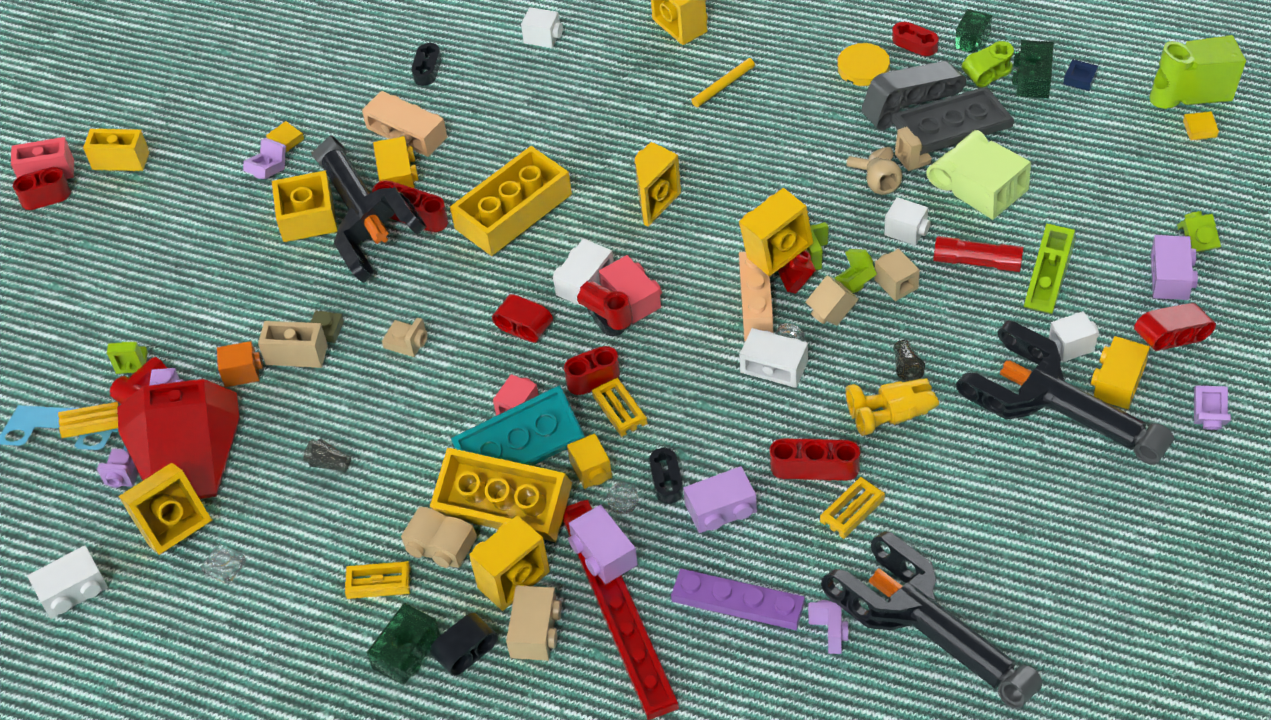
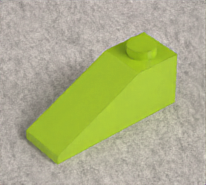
(1050, 268)

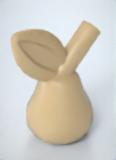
(882, 173)

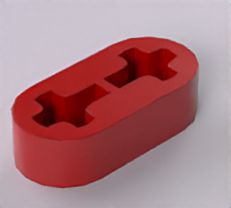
(915, 38)

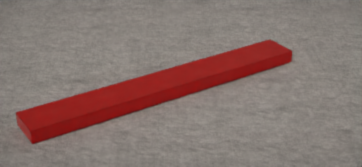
(628, 634)

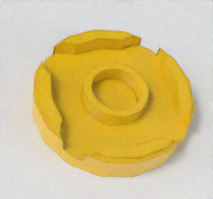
(862, 63)

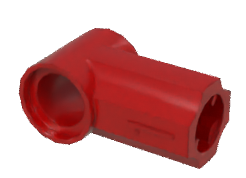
(610, 305)
(126, 386)

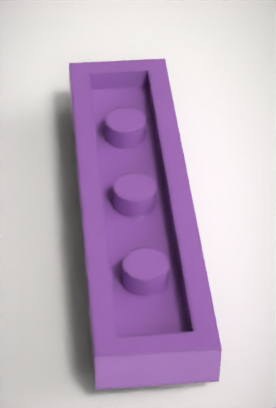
(738, 599)

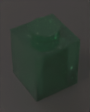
(973, 31)

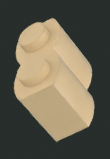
(438, 537)

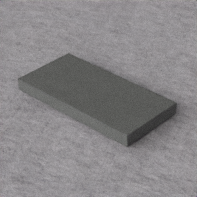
(954, 118)

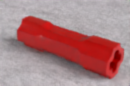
(975, 253)

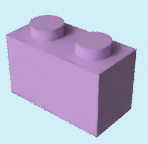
(1172, 267)
(720, 500)
(602, 544)

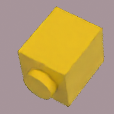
(589, 461)

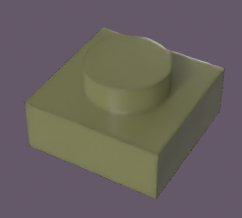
(330, 323)

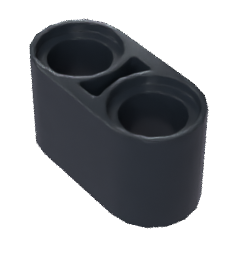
(463, 644)

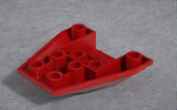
(181, 425)

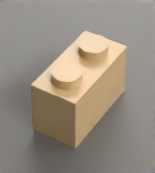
(293, 344)
(532, 623)

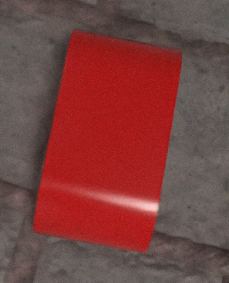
(41, 188)
(522, 318)
(591, 370)

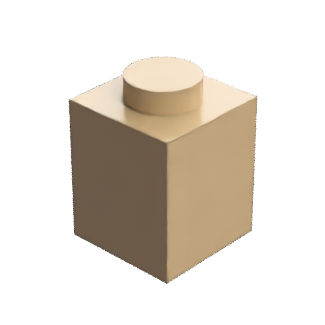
(896, 274)
(831, 301)

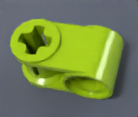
(989, 63)

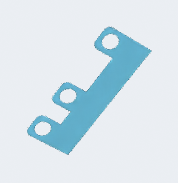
(29, 417)

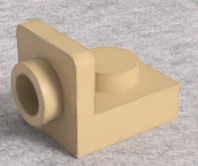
(908, 150)
(405, 337)

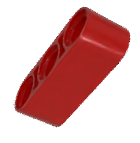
(429, 206)
(1174, 326)
(829, 456)

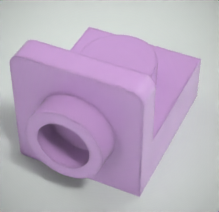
(118, 470)

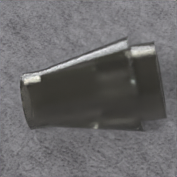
(908, 363)
(325, 456)

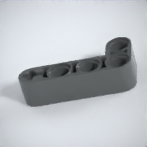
(907, 87)

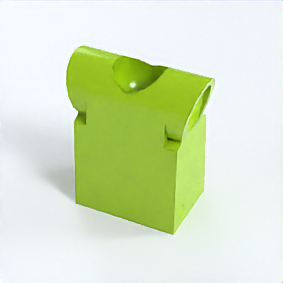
(1198, 72)

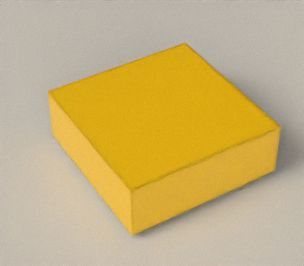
(1200, 125)
(286, 135)

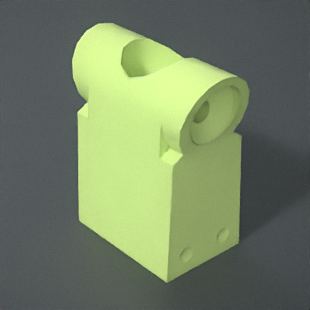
(982, 174)

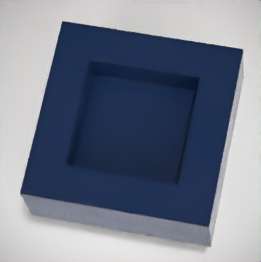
(1080, 75)

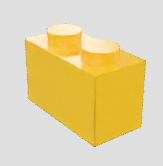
(116, 149)
(395, 160)
(1120, 372)

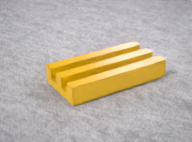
(88, 420)
(628, 423)
(837, 524)
(378, 584)

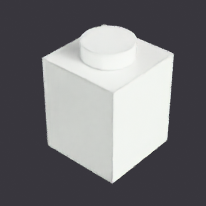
(541, 27)
(907, 221)
(1074, 336)

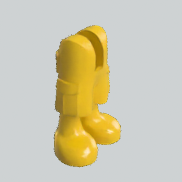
(898, 400)

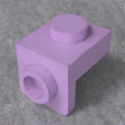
(268, 162)
(1211, 406)
(830, 614)

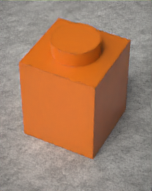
(239, 364)

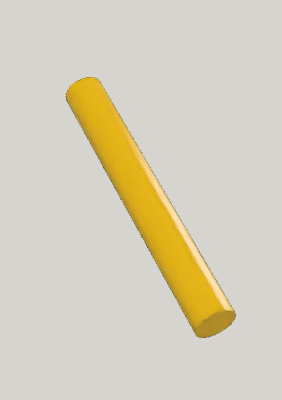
(723, 82)

